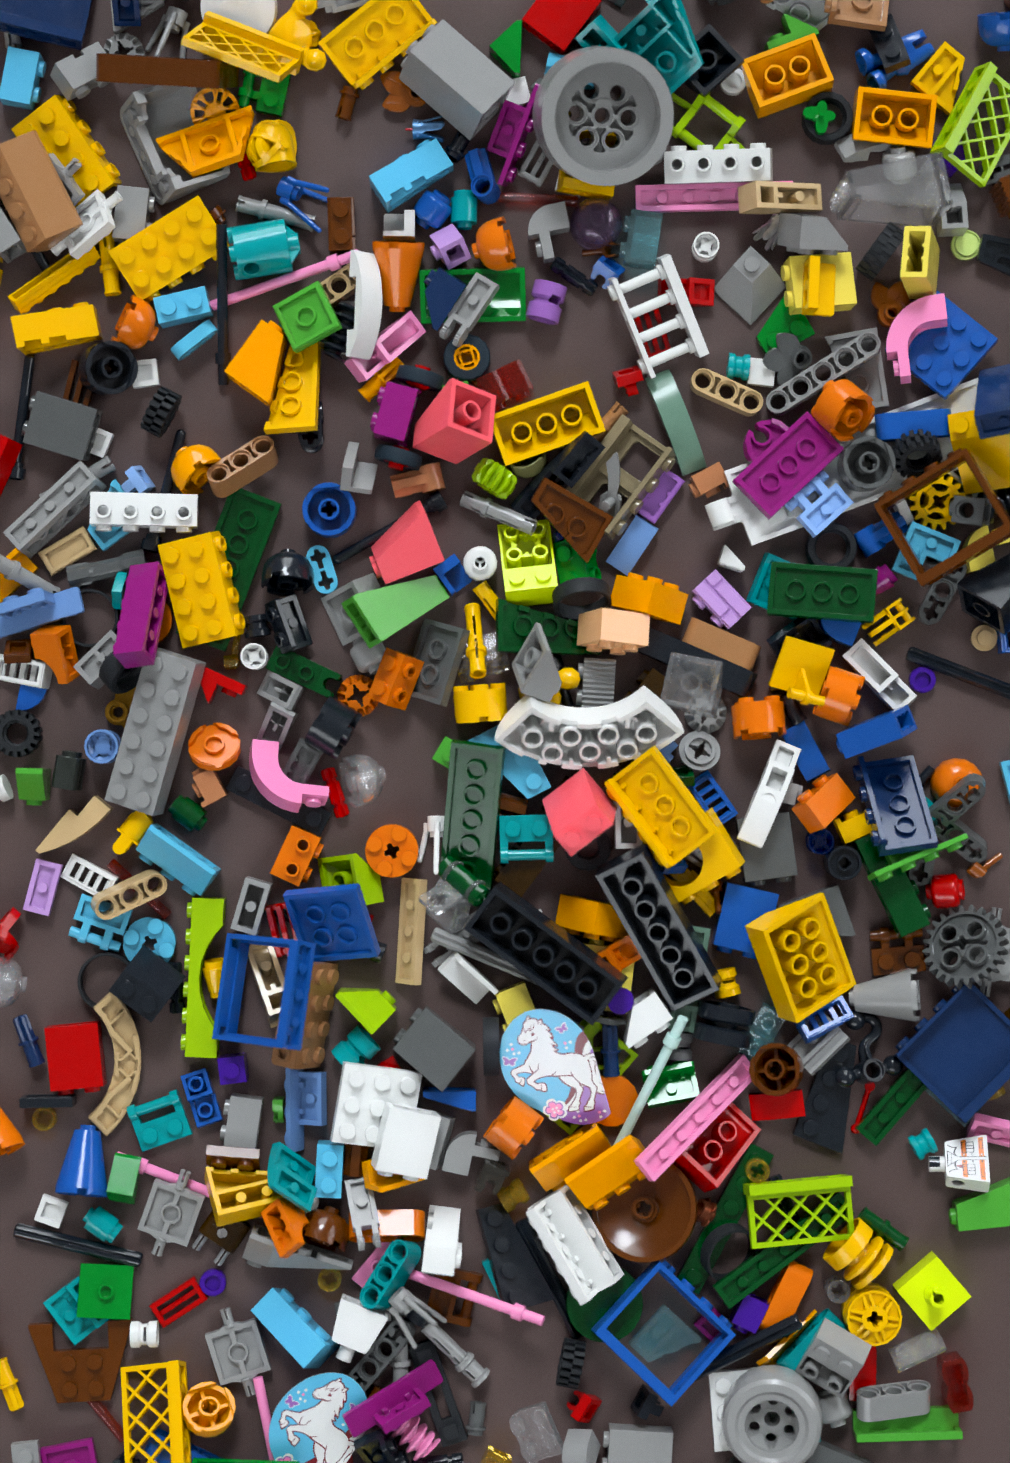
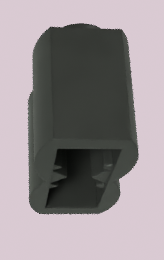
(69, 771)

